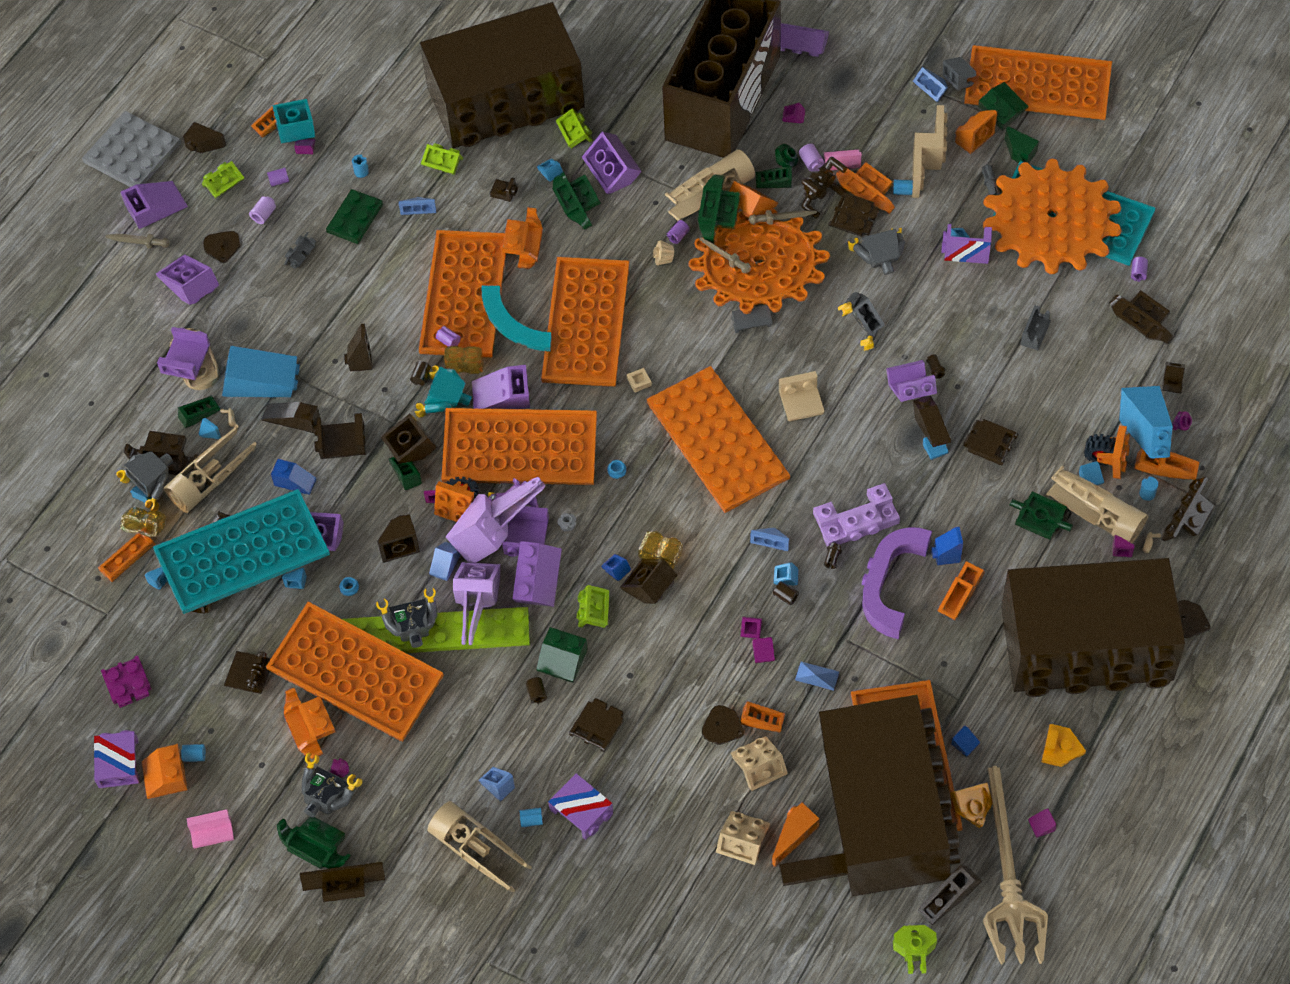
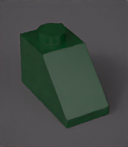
(1020, 146)

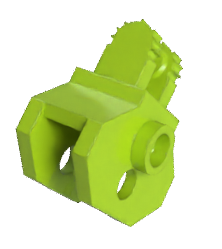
(915, 945)

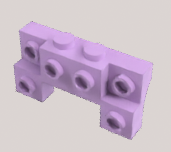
(858, 521)

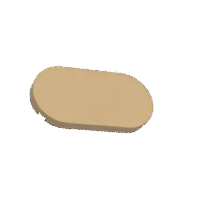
(208, 373)

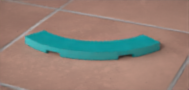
(509, 326)

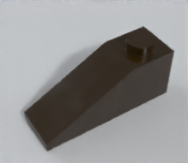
(359, 352)
(292, 415)
(930, 421)
(950, 894)

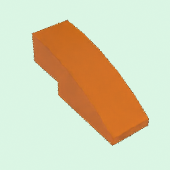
(1173, 467)
(961, 590)

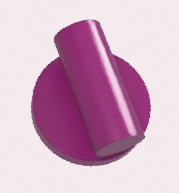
(1182, 421)

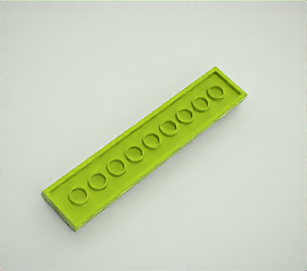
(495, 629)

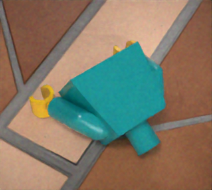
(444, 392)

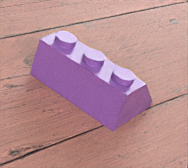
(803, 39)
(611, 163)
(330, 528)
(536, 574)

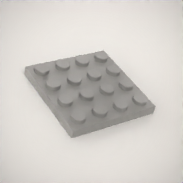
(131, 150)

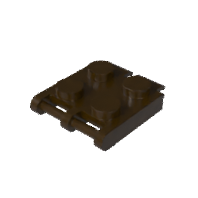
(854, 215)
(989, 440)
(597, 724)

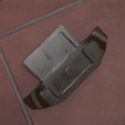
(1143, 315)
(163, 443)

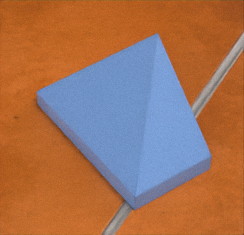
(931, 83)
(417, 206)
(770, 538)
(817, 676)

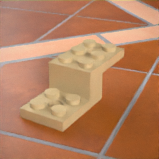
(929, 151)

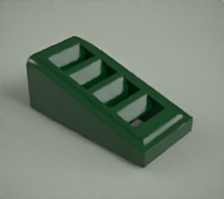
(775, 183)
(186, 414)
(408, 476)

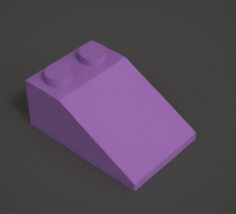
(188, 279)

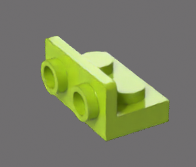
(573, 128)
(441, 159)
(223, 179)
(593, 606)

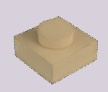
(639, 380)

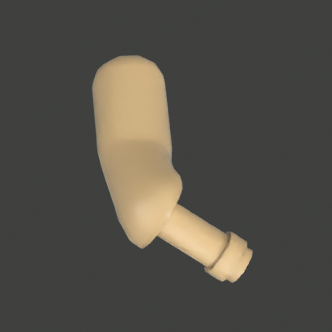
(231, 418)
(1149, 541)

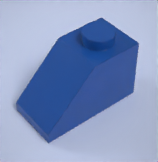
(292, 477)
(948, 547)

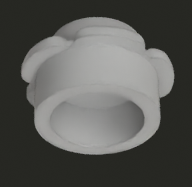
(567, 526)

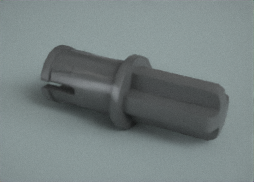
(990, 180)

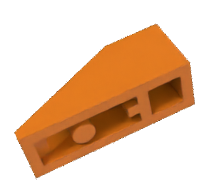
(798, 826)

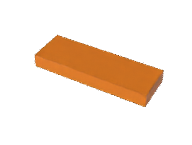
(126, 556)

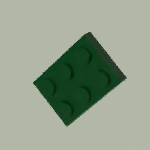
(354, 216)

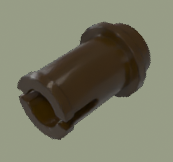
(935, 366)
(832, 556)

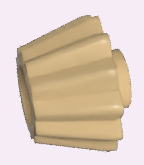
(663, 253)

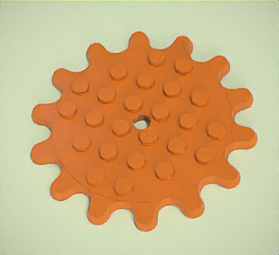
(1036, 236)
(785, 269)

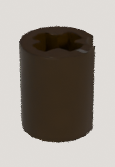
(420, 373)
(785, 593)
(536, 690)

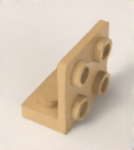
(800, 396)
(760, 762)
(742, 837)

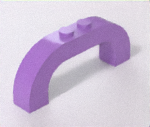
(898, 542)

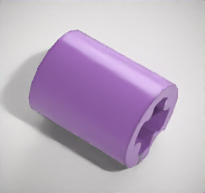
(278, 177)
(678, 232)
(1139, 269)
(447, 337)

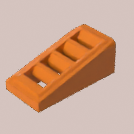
(261, 121)
(763, 711)

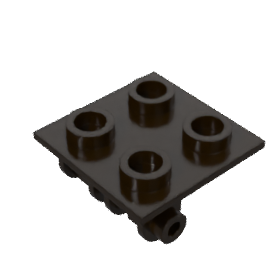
(248, 672)

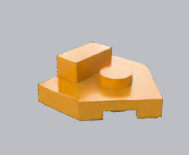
(1061, 746)
(973, 803)

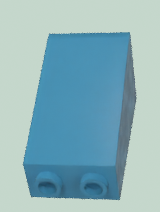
(259, 374)
(1147, 419)

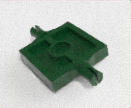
(1041, 515)

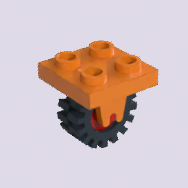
(1109, 450)
(454, 497)

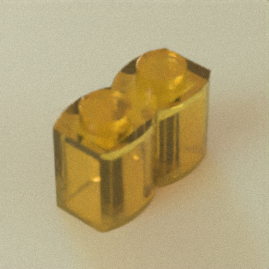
(464, 359)
(141, 521)
(658, 547)

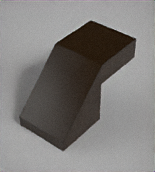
(1173, 377)

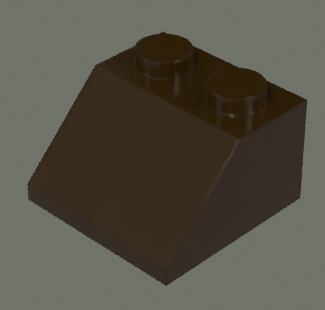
(408, 440)
(398, 539)
(649, 580)

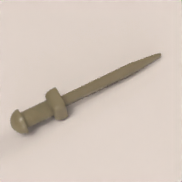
(769, 217)
(149, 241)
(733, 260)

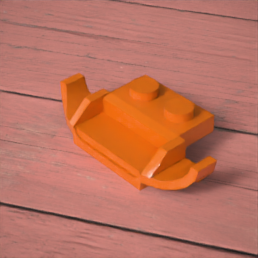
(869, 185)
(524, 239)
(307, 722)

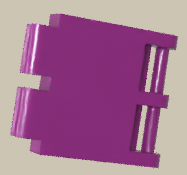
(126, 681)

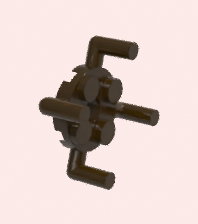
(819, 182)

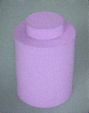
(811, 157)
(262, 210)

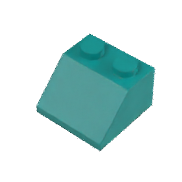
(294, 121)

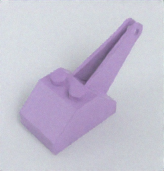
(485, 522)
(475, 585)

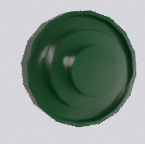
(786, 156)

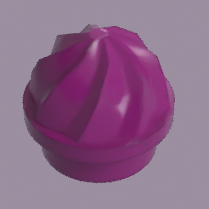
(339, 767)

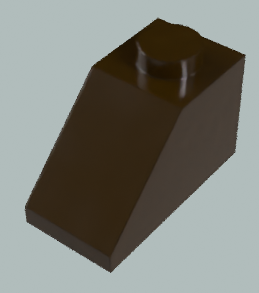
(203, 139)

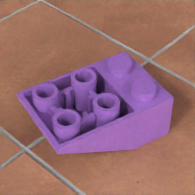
(152, 202)
(502, 389)

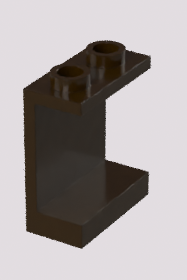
(340, 438)

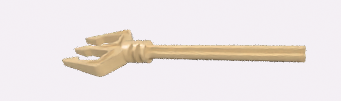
(1013, 907)

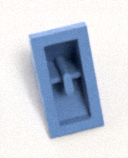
(444, 561)
(498, 782)

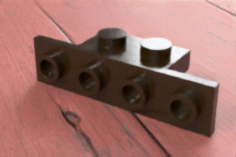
(1191, 513)
(343, 881)

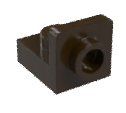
(504, 190)

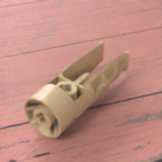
(689, 194)
(185, 492)
(1097, 505)
(448, 825)

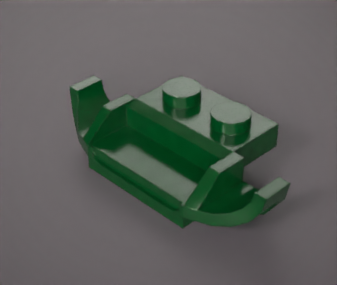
(575, 198)
(717, 208)
(314, 842)

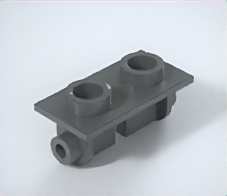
(295, 256)

